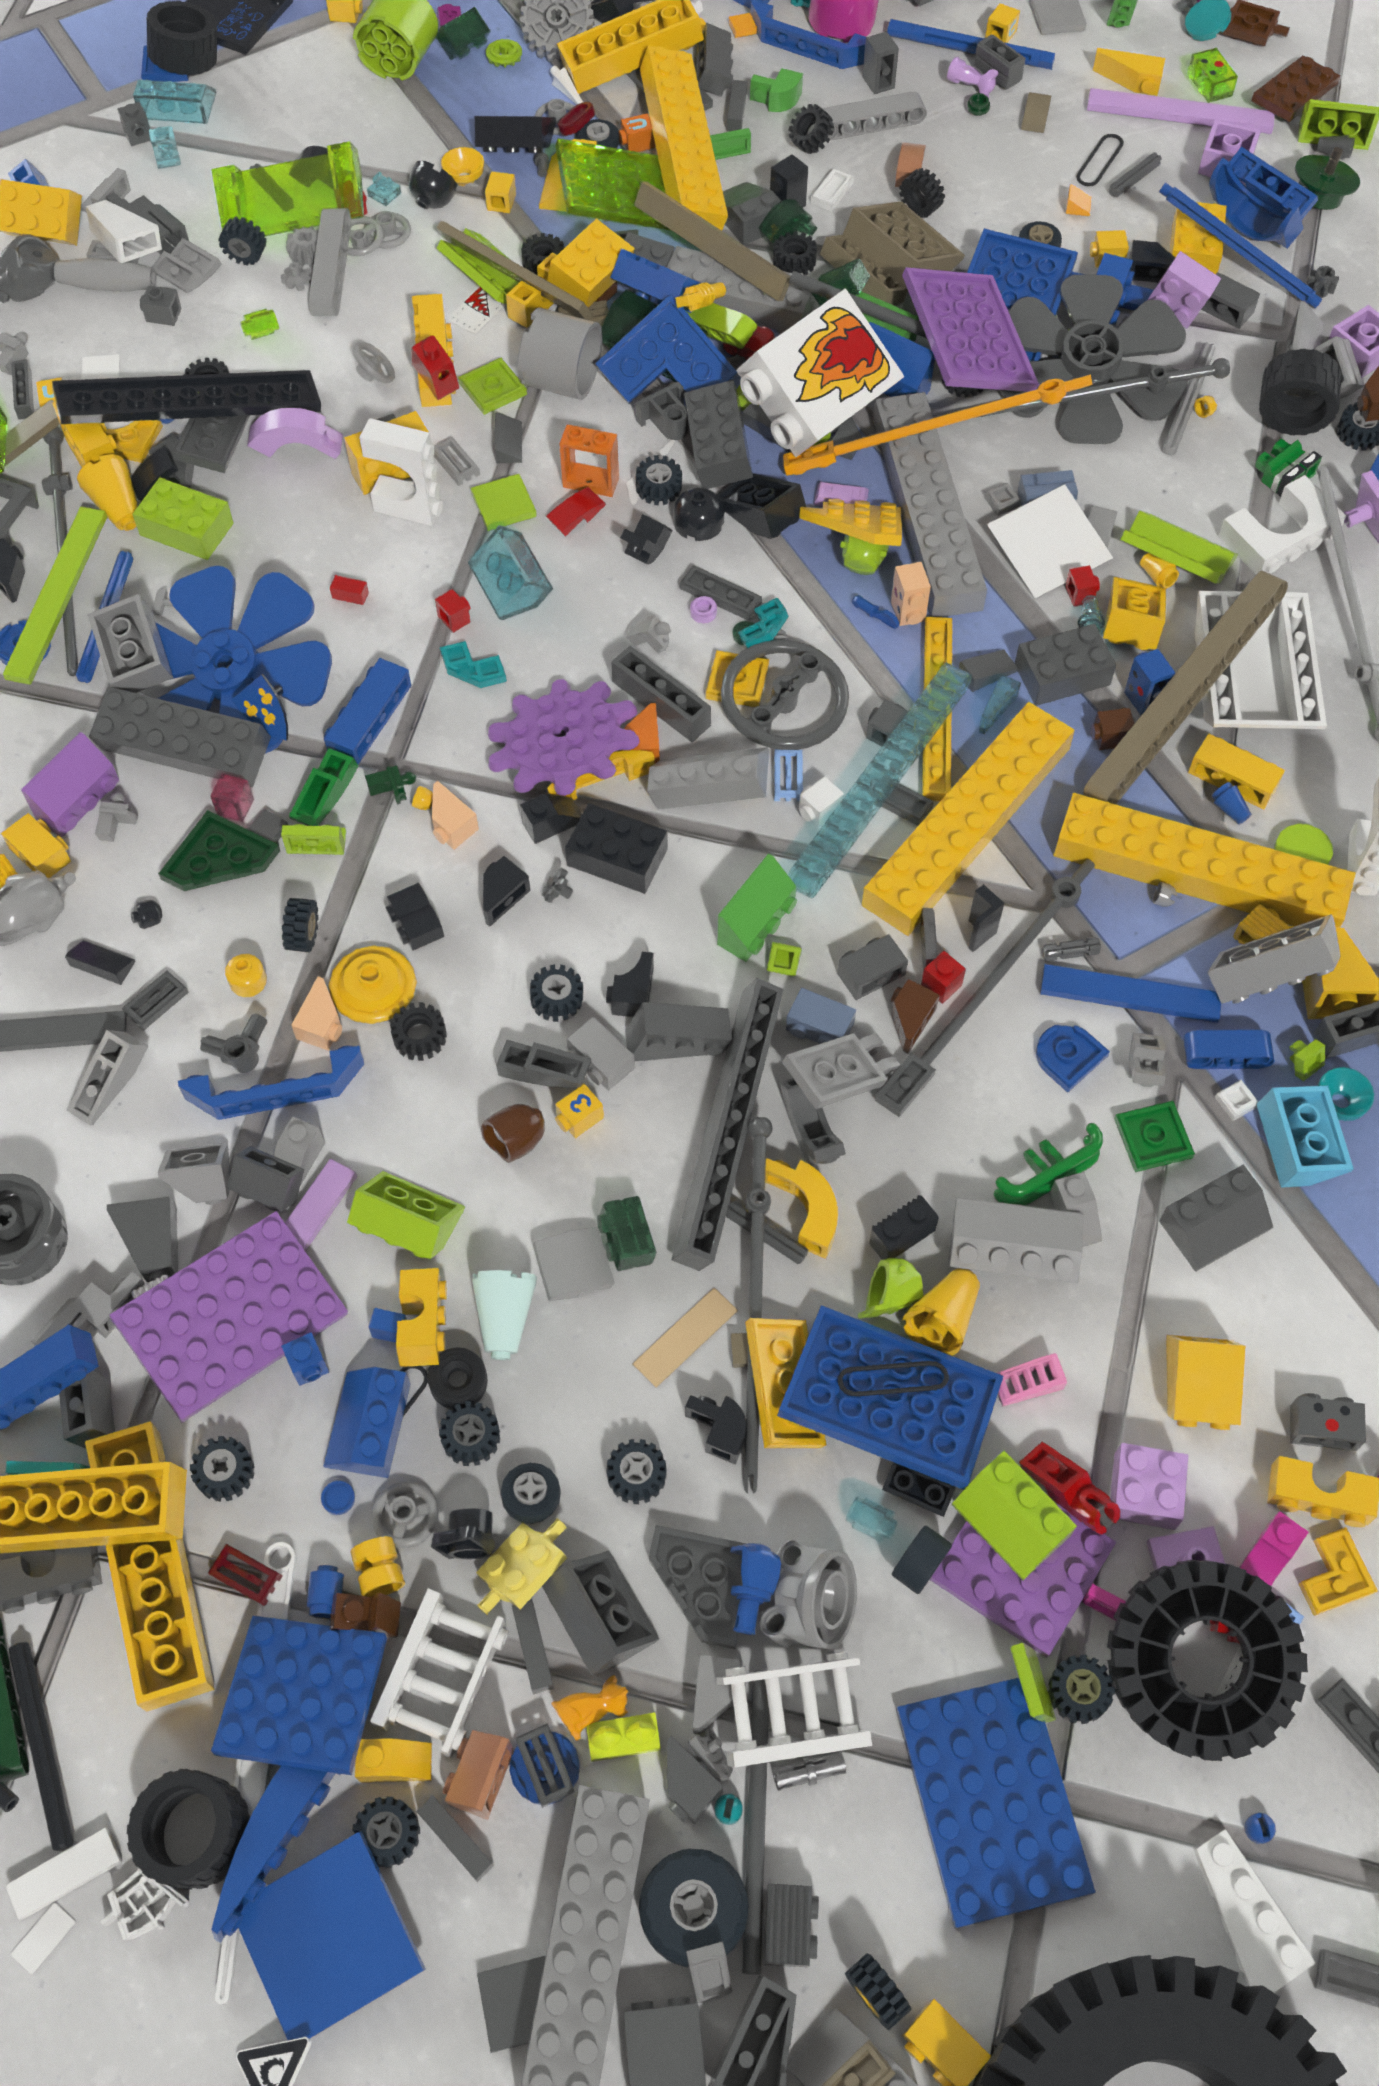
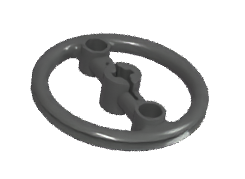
(784, 694)

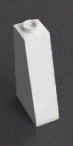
(122, 231)

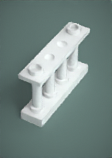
(405, 1677)
(814, 1738)

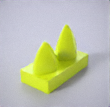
(623, 1737)

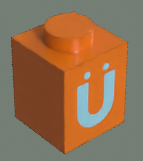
(637, 133)

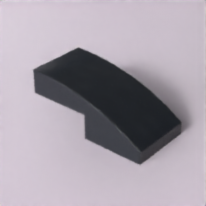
(157, 465)

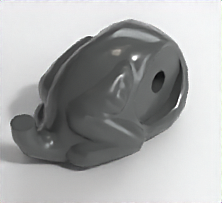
(26, 268)

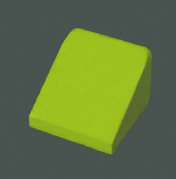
(784, 959)

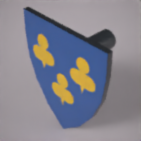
(262, 705)

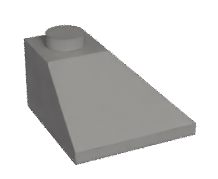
(198, 1172)

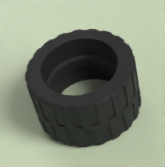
(181, 37)
(1300, 370)
(149, 1821)

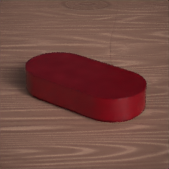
(576, 118)

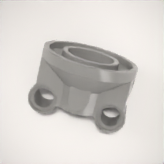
(812, 1597)

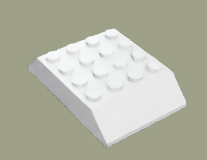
(1273, 676)

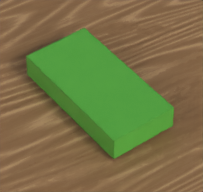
(731, 143)

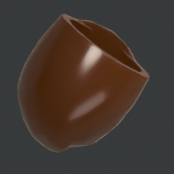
(518, 1127)

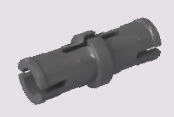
(809, 1770)

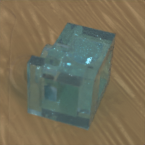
(165, 147)

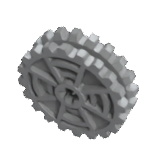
(541, 25)

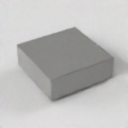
(1002, 499)

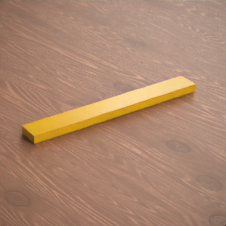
(937, 753)

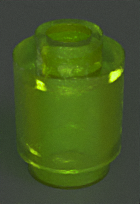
(259, 324)

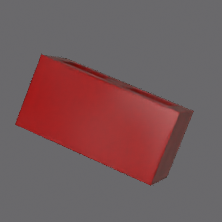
(349, 590)

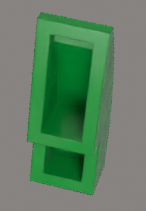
(324, 788)

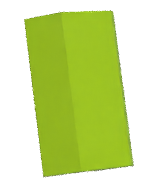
(487, 277)
(1179, 547)

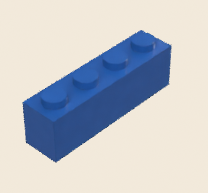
(368, 709)
(45, 1372)

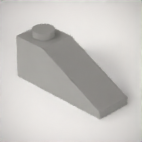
(106, 1074)

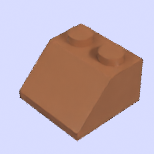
(479, 1774)

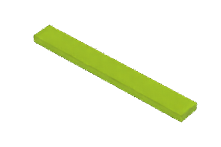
(55, 596)

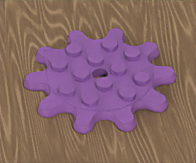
(590, 737)

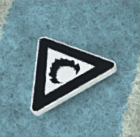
(274, 2063)

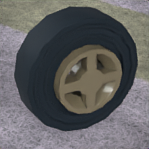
(1042, 232)

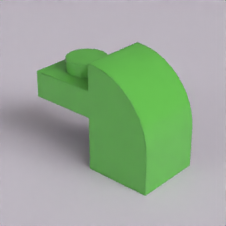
(778, 93)

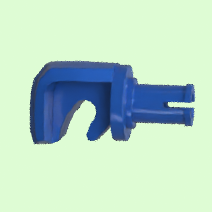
(759, 1577)

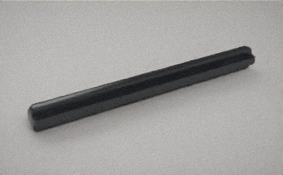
(41, 1747)

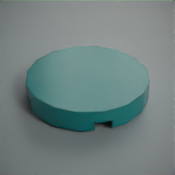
(1208, 19)

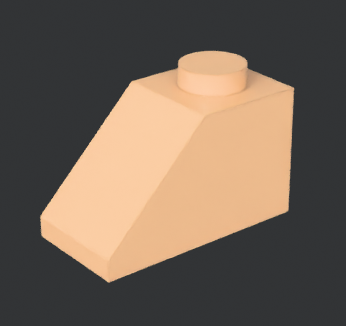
(451, 817)
(317, 1018)

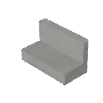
(116, 183)

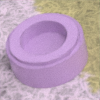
(703, 609)

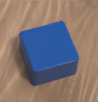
(384, 1324)

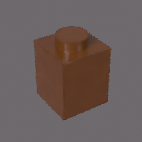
(1111, 727)

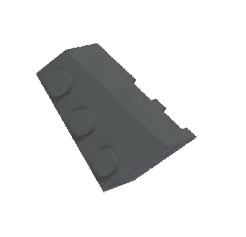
(677, 1031)

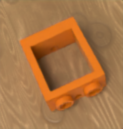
(576, 474)

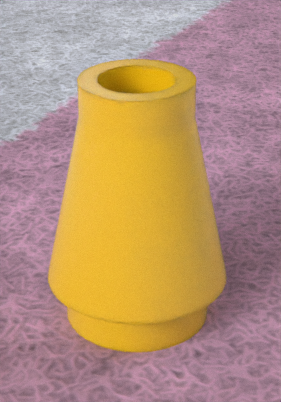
(1160, 571)

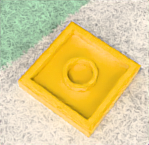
(748, 683)

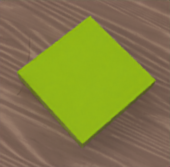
(492, 386)
(503, 502)
(1033, 1683)

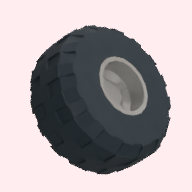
(692, 1903)

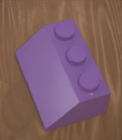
(70, 785)

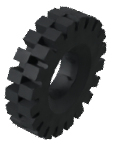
(1144, 1670)

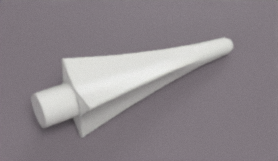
(564, 83)

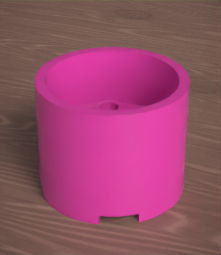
(842, 17)

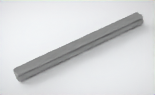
(1187, 402)

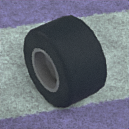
(921, 1559)

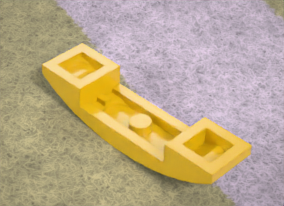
(631, 762)

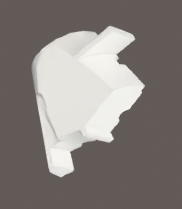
(141, 1905)

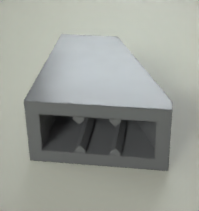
(149, 1234)

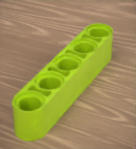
(724, 324)

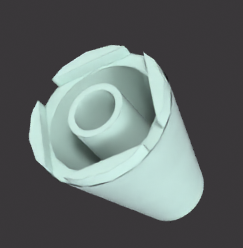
(502, 1309)

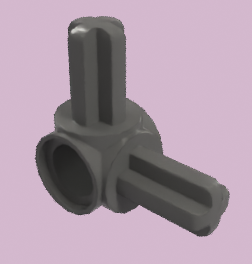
(230, 1049)

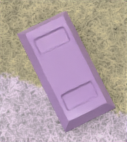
(837, 491)

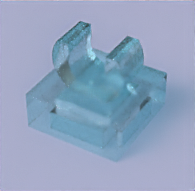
(383, 189)

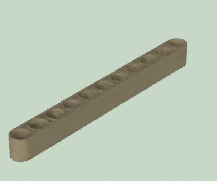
(1186, 688)

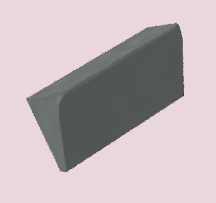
(508, 439)

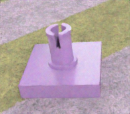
(1367, 505)
(1189, 1545)

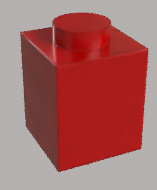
(943, 976)

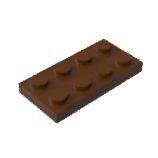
(1295, 86)

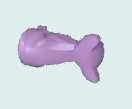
(961, 72)

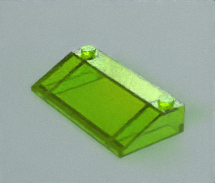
(292, 191)

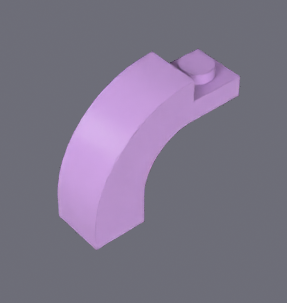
(293, 426)

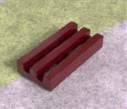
(266, 1587)

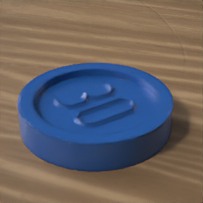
(338, 1498)

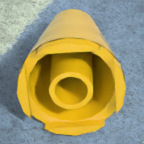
(110, 489)
(944, 1312)

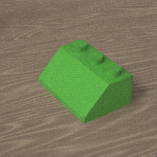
(756, 909)

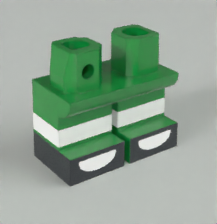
(1287, 466)

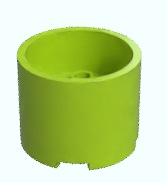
(395, 36)

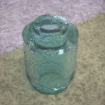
(872, 1519)

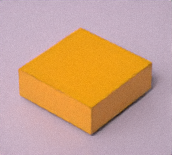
(742, 25)

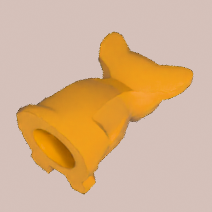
(587, 1708)

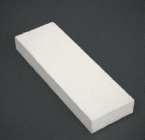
(63, 1874)

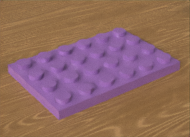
(969, 330)
(227, 1315)

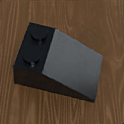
(763, 504)

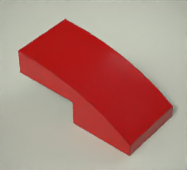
(574, 509)

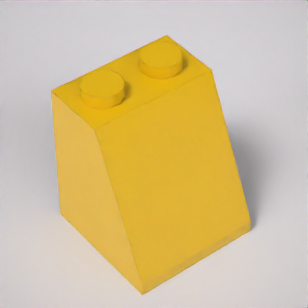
(1346, 987)
(1204, 1381)

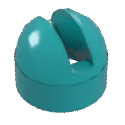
(736, 1810)

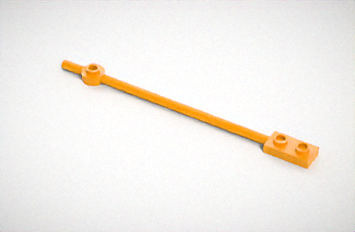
(825, 453)

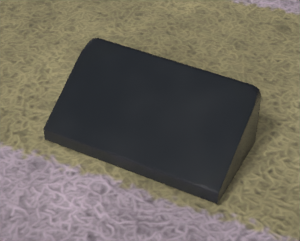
(100, 961)

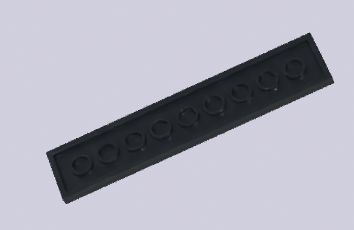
(183, 396)

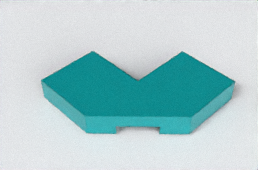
(771, 619)
(478, 673)

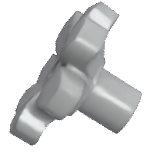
(296, 276)

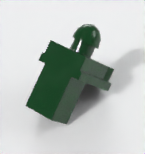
(390, 781)

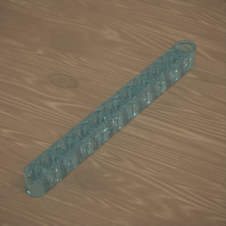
(879, 780)

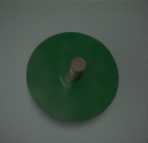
(1327, 178)

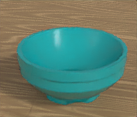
(1352, 1086)

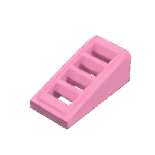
(1046, 1387)

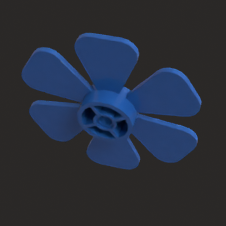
(273, 610)

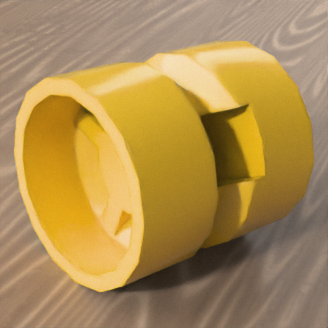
(377, 1566)

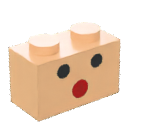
(910, 593)

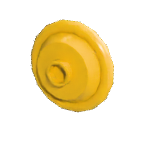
(372, 984)

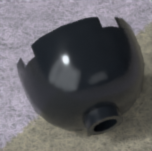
(431, 187)
(698, 514)

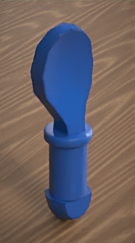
(873, 610)

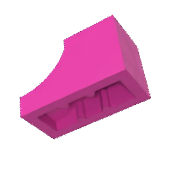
(1274, 1548)

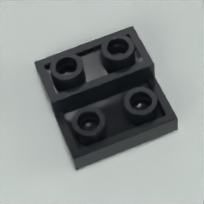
(919, 1489)

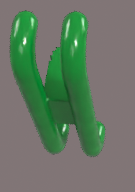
(1045, 1176)

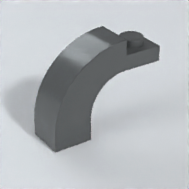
(810, 1126)

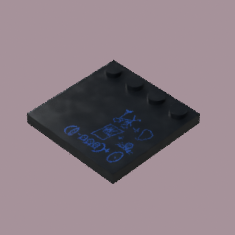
(243, 21)

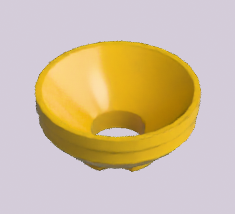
(463, 161)

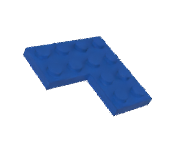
(664, 342)

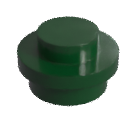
(978, 104)

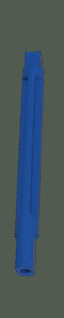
(962, 42)

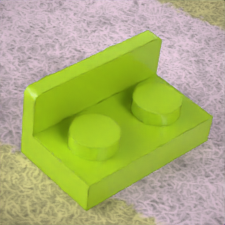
(314, 839)

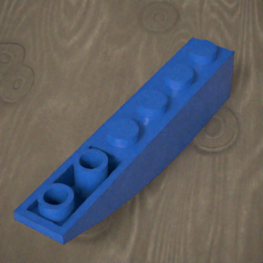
(272, 1825)

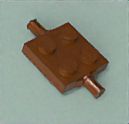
(1254, 23)

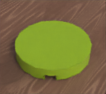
(1305, 842)

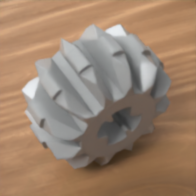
(302, 245)

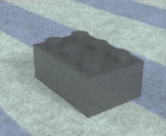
(1065, 664)

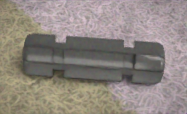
(1071, 949)

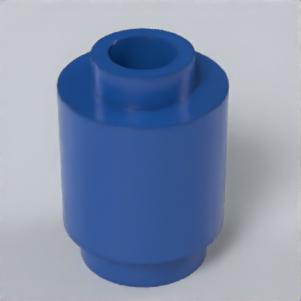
(321, 1588)

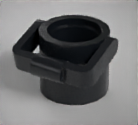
(467, 1536)

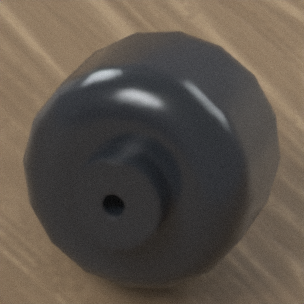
(146, 914)

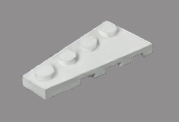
(1258, 1930)

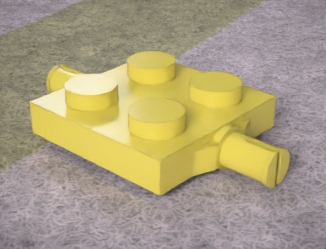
(521, 1565)

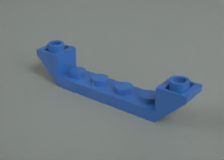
(806, 42)
(345, 1065)

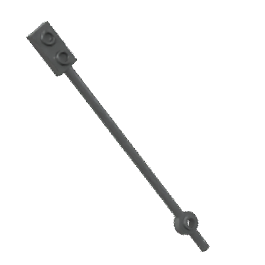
(917, 1072)

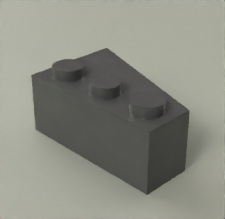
(759, 2040)

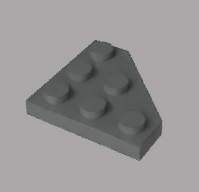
(700, 1578)

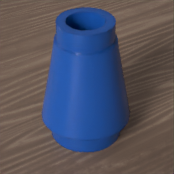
(1231, 802)

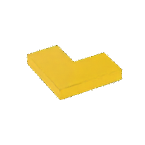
(1346, 1575)

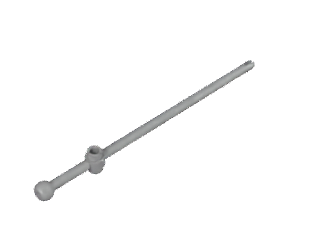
(1369, 671)

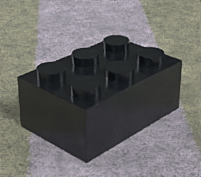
(616, 848)

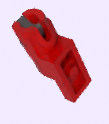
(1071, 1487)

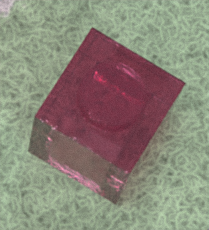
(232, 797)

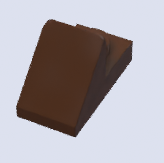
(366, 1613)

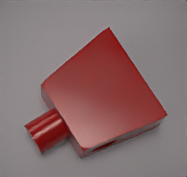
(430, 361)

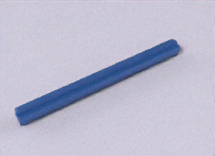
(111, 595)

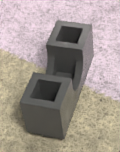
(74, 1571)

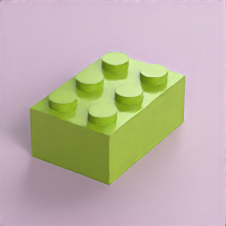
(183, 518)

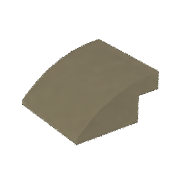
(887, 242)

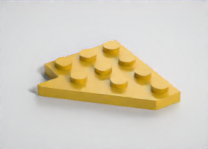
(860, 520)

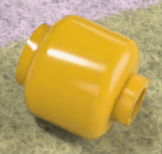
(245, 975)

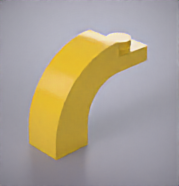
(817, 1198)

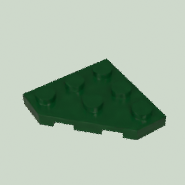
(217, 853)

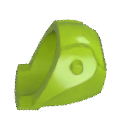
(862, 556)
(892, 1288)

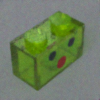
(1212, 75)

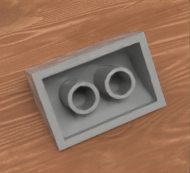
(1304, 334)

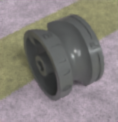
(30, 1231)

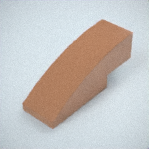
(910, 159)

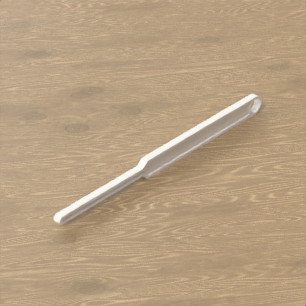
(253, 1776)

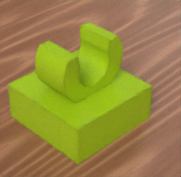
(1307, 1058)

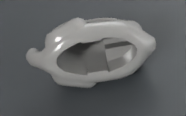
(30, 904)

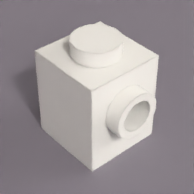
(819, 801)

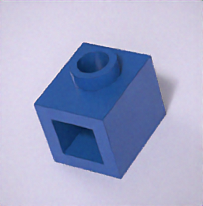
(305, 1359)

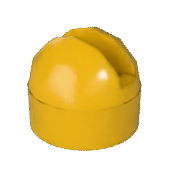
(1200, 409)
(423, 798)

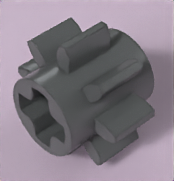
(1323, 281)

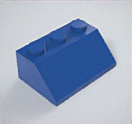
(911, 358)
(368, 1421)

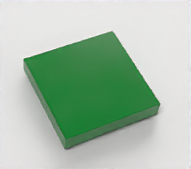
(1154, 1136)

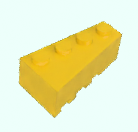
(428, 321)

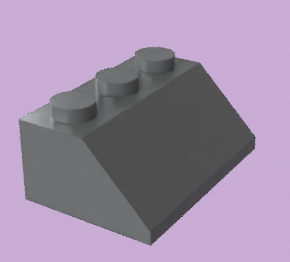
(1218, 1218)
(599, 1611)

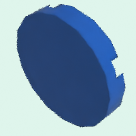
(521, 1778)

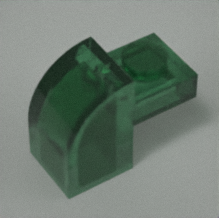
(787, 217)

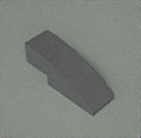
(542, 1065)

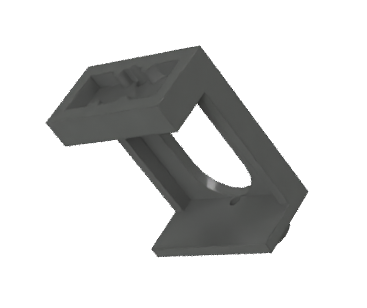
(19, 498)

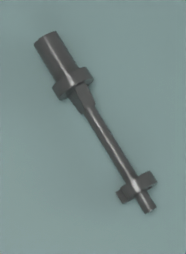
(542, 161)

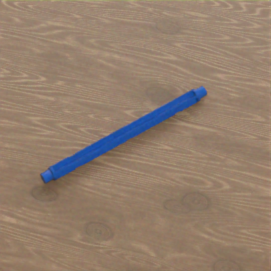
(1240, 245)

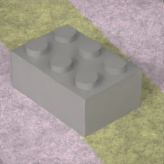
(130, 645)

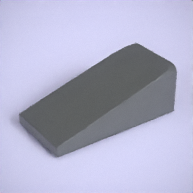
(988, 668)

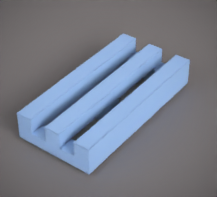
(788, 793)

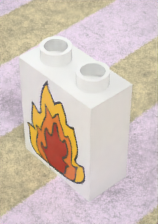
(818, 373)

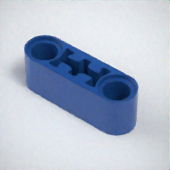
(1228, 1049)

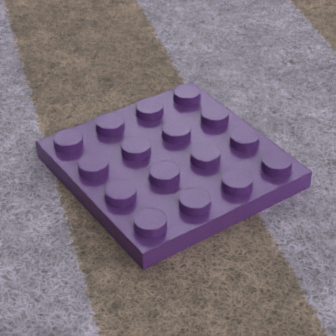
(1032, 1608)

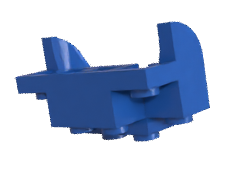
(1268, 205)

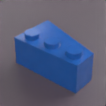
(650, 278)

